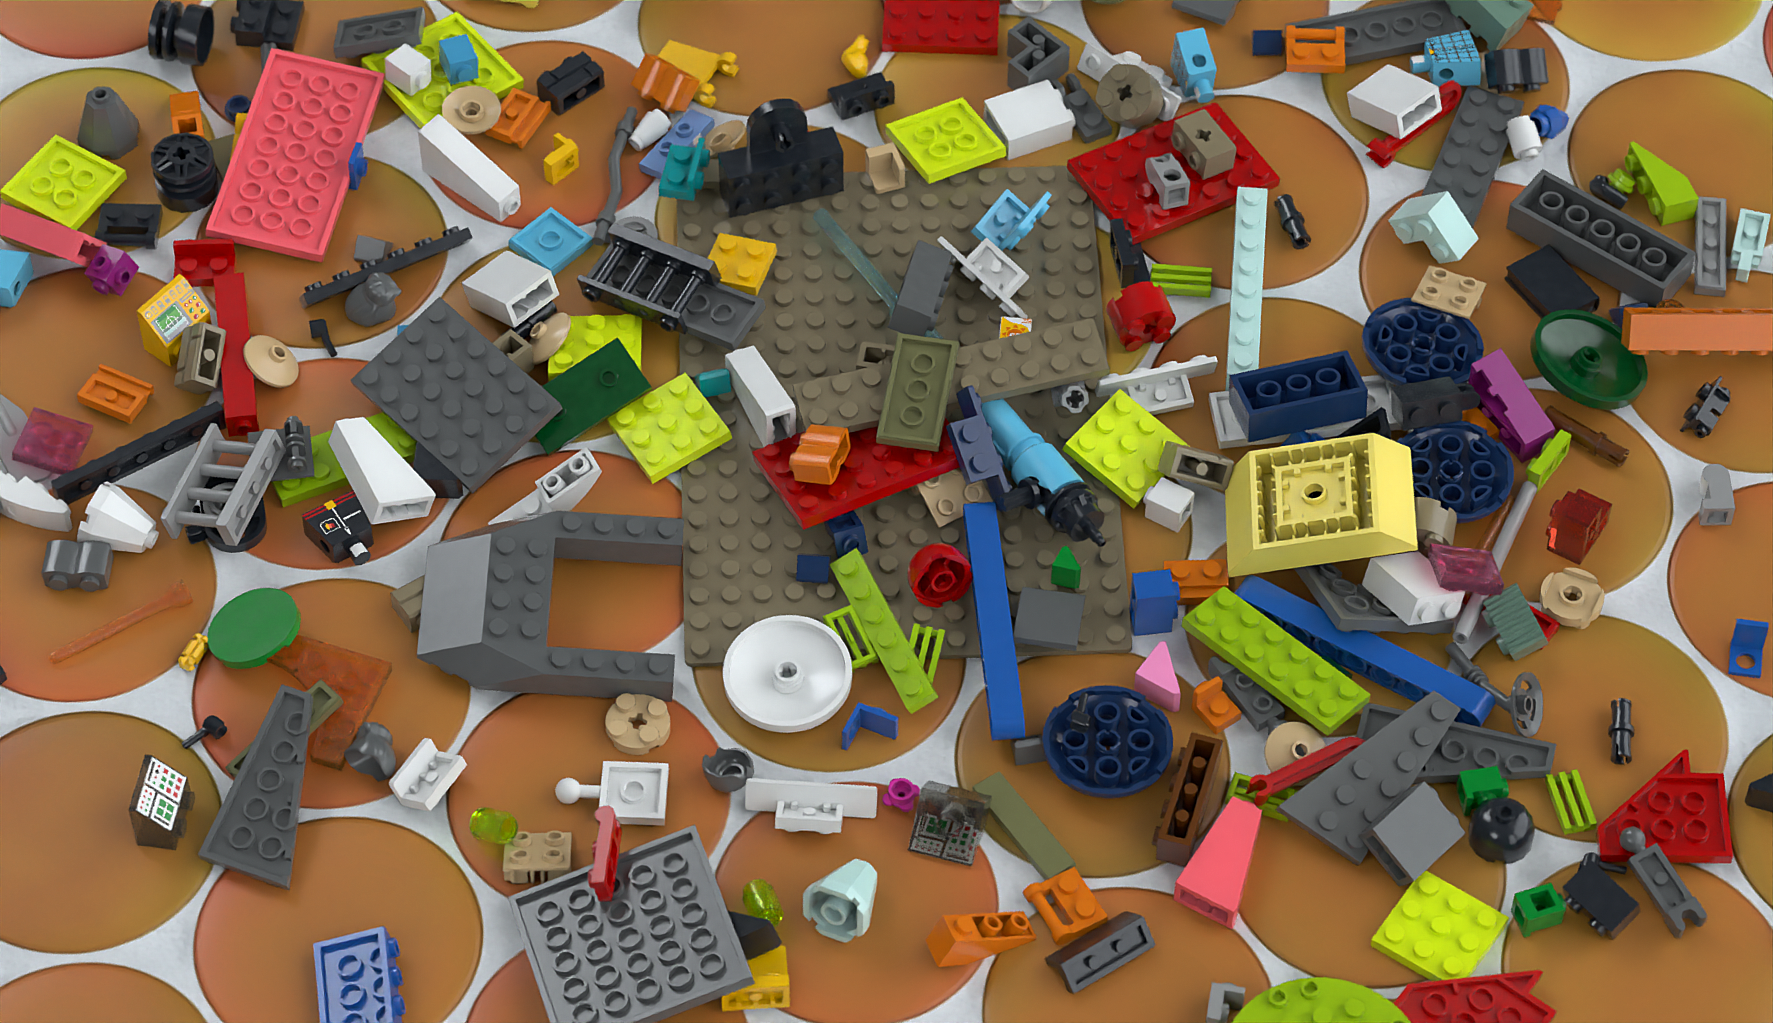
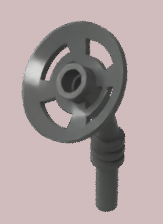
(1518, 704)

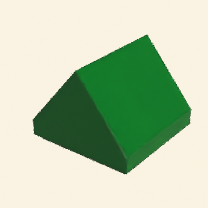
(1066, 569)

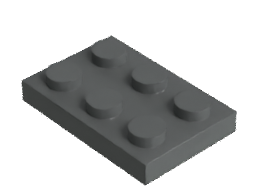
(379, 32)

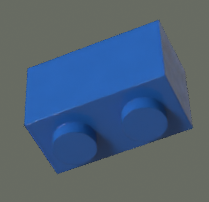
(1153, 602)

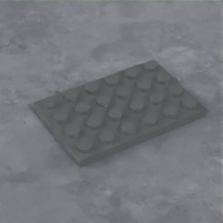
(456, 394)

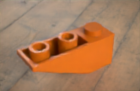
(186, 113)
(972, 937)

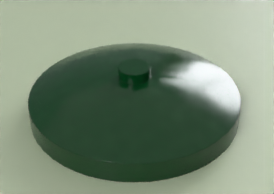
(1586, 359)

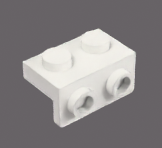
(426, 776)

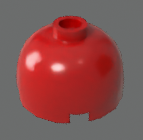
(938, 574)

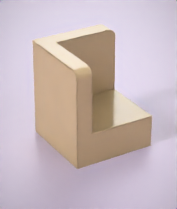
(885, 168)

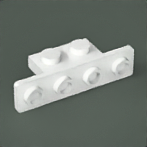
(1097, 63)
(994, 269)
(1159, 388)
(810, 804)

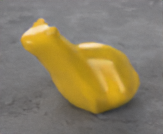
(855, 58)

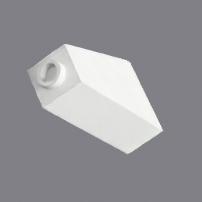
(466, 169)
(761, 395)
(378, 474)

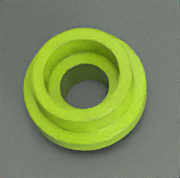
(1622, 181)

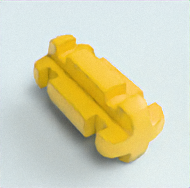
(193, 652)

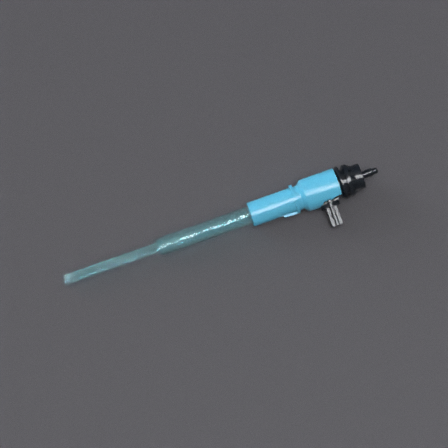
(1035, 466)

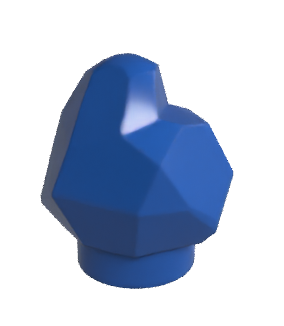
(1549, 121)

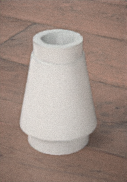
(650, 129)

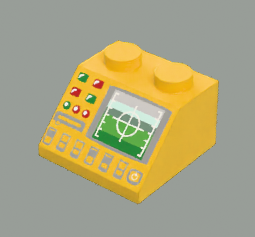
(167, 315)

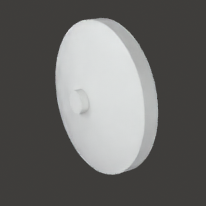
(787, 673)

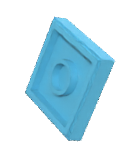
(551, 241)

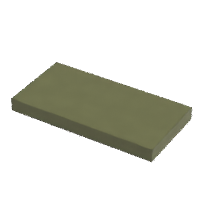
(917, 392)

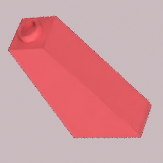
(48, 236)
(1220, 866)

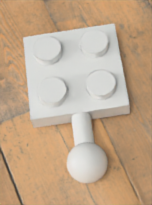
(631, 788)

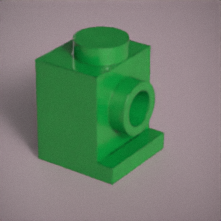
(1480, 786)
(1538, 908)

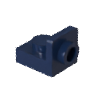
(847, 533)

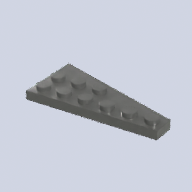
(1469, 748)
(1370, 778)
(261, 811)

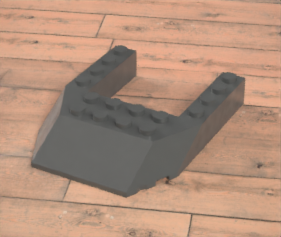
(492, 604)

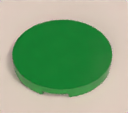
(253, 627)

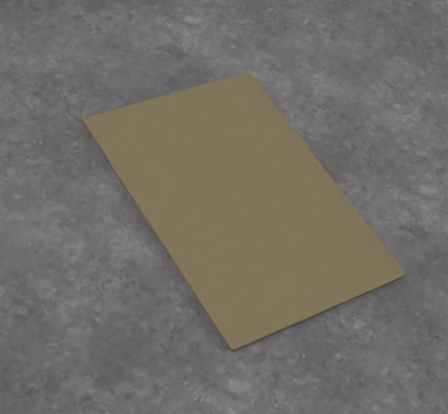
(817, 312)

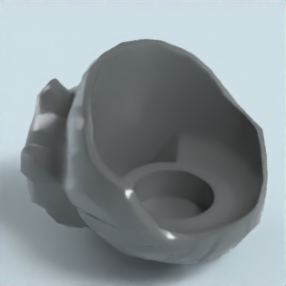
(373, 300)
(372, 751)

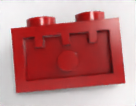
(204, 259)

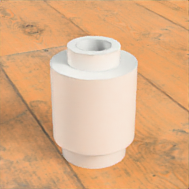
(1524, 138)

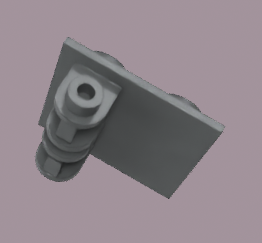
(298, 457)

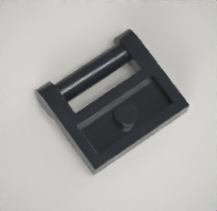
(130, 224)

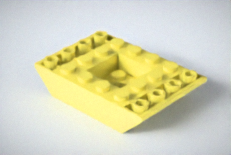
(1360, 514)

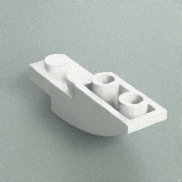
(558, 489)
(32, 504)

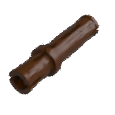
(1595, 442)

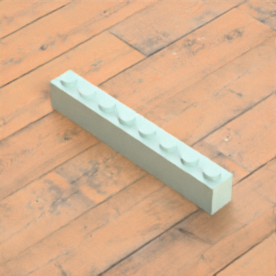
(1246, 281)

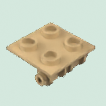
(1449, 292)
(948, 493)
(537, 853)

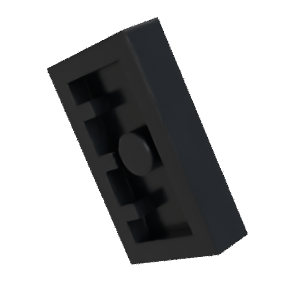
(861, 95)
(1127, 257)

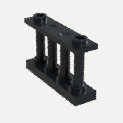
(649, 252)

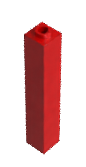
(237, 378)

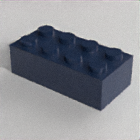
(1298, 396)

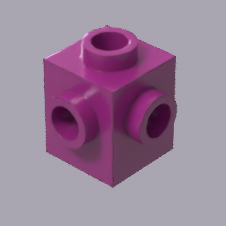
(111, 270)

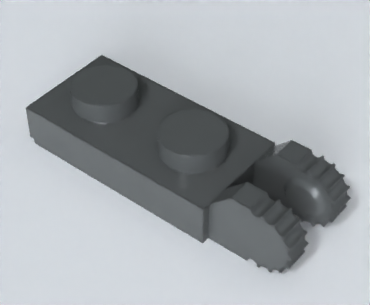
(1089, 120)

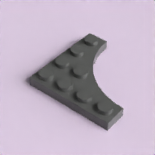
(1355, 606)

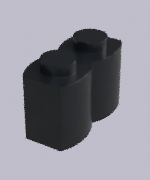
(1516, 69)

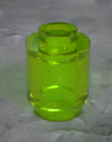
(493, 825)
(762, 901)

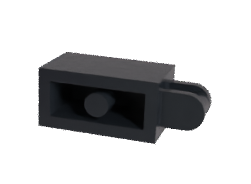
(1431, 402)

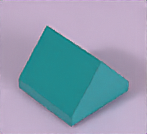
(713, 382)

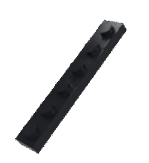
(396, 261)
(138, 454)

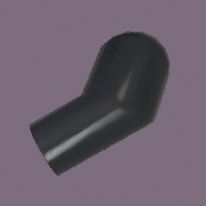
(1600, 187)

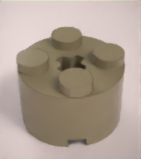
(1118, 85)
(1433, 524)

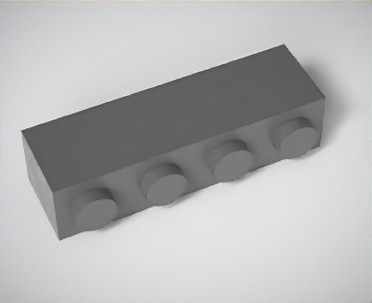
(921, 290)

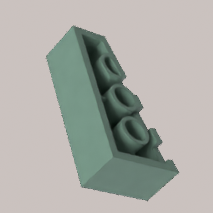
(1492, 19)

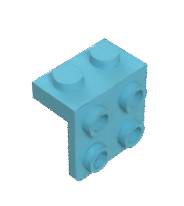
(1009, 220)

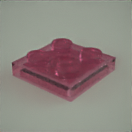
(52, 442)
(1465, 569)

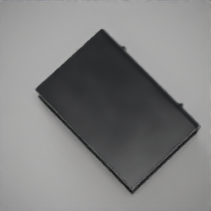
(1550, 284)

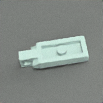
(1749, 242)

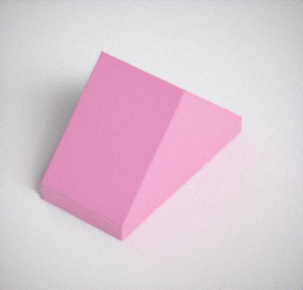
(1158, 680)

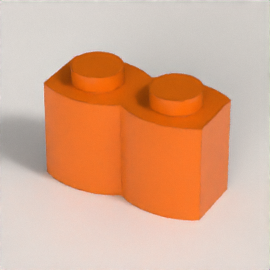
(665, 83)
(820, 454)

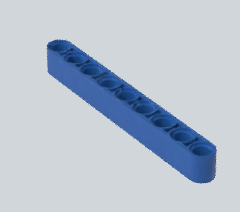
(993, 621)
(1366, 652)

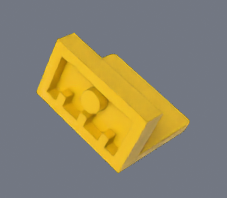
(770, 985)

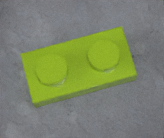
(1551, 456)

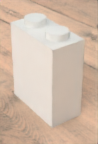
(1394, 101)
(1029, 119)
(510, 288)
(1411, 588)

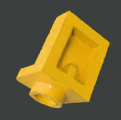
(561, 160)

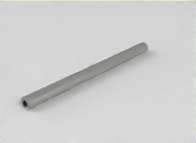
(1500, 552)

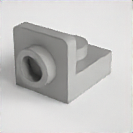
(1222, 998)

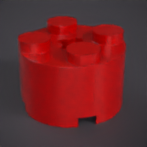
(1141, 315)

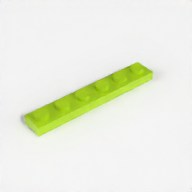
(884, 631)

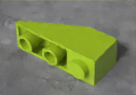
(1664, 187)

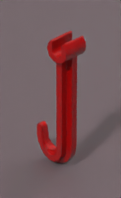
(1384, 151)
(1300, 769)

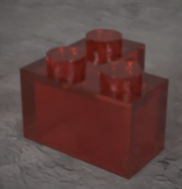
(1576, 524)

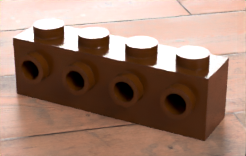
(1189, 799)

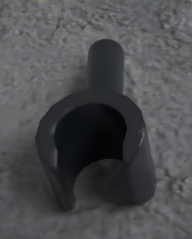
(319, 329)
(195, 533)
(1080, 720)
(211, 725)
(1602, 864)

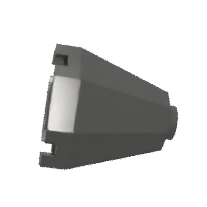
(107, 124)

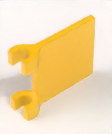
(701, 65)

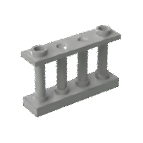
(240, 501)

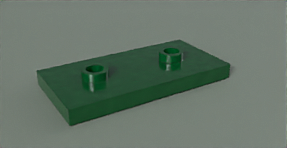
(591, 394)

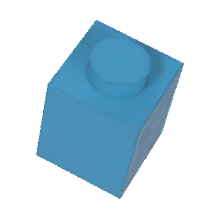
(458, 59)

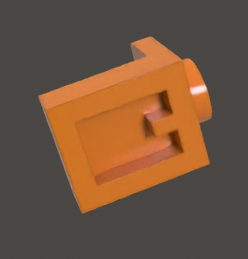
(1214, 705)

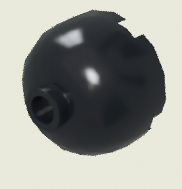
(1501, 830)

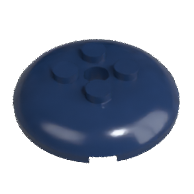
(1420, 343)
(1464, 451)
(1120, 719)

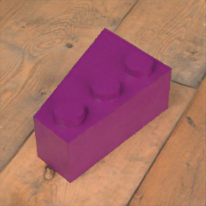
(1510, 406)

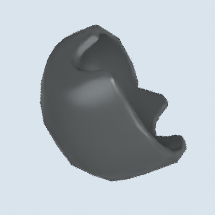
(728, 769)

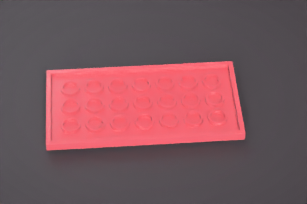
(295, 155)

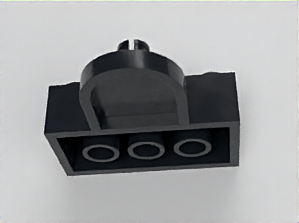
(780, 161)

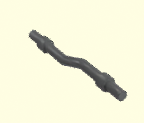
(606, 217)

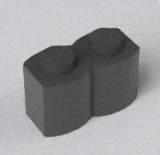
(77, 565)

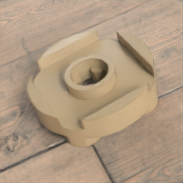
(1567, 612)
(633, 708)

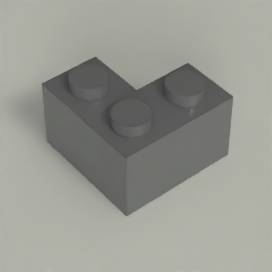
(1034, 55)

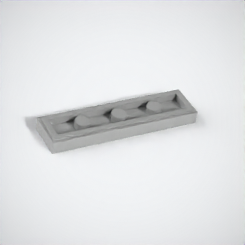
(1710, 247)

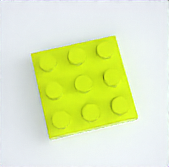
(945, 140)
(63, 183)
(593, 332)
(669, 428)
(1122, 447)
(1439, 930)

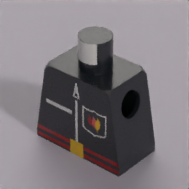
(340, 529)

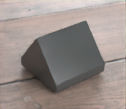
(371, 248)
(1028, 750)

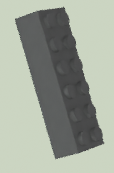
(1600, 239)

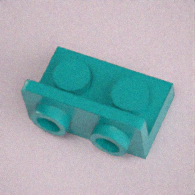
(684, 171)

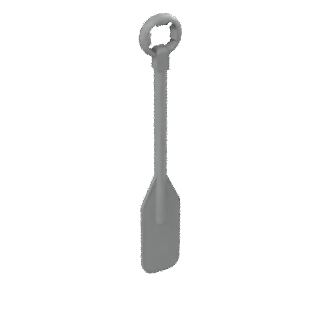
(11, 426)

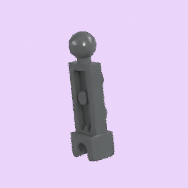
(1252, 699)
(1661, 882)

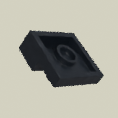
(267, 22)

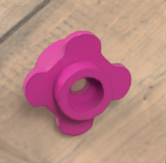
(904, 787)

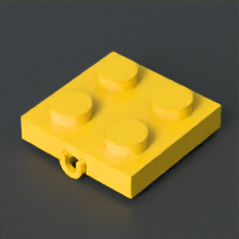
(742, 261)

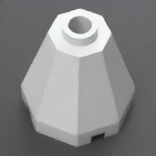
(117, 521)

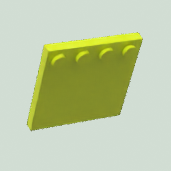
(425, 104)

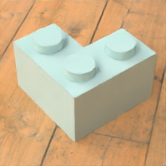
(1438, 223)

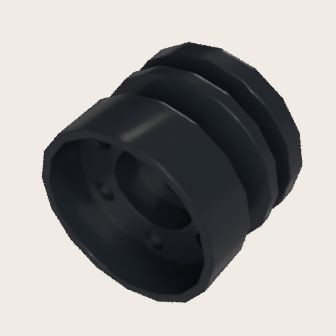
(181, 32)
(184, 172)

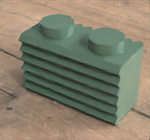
(1515, 623)

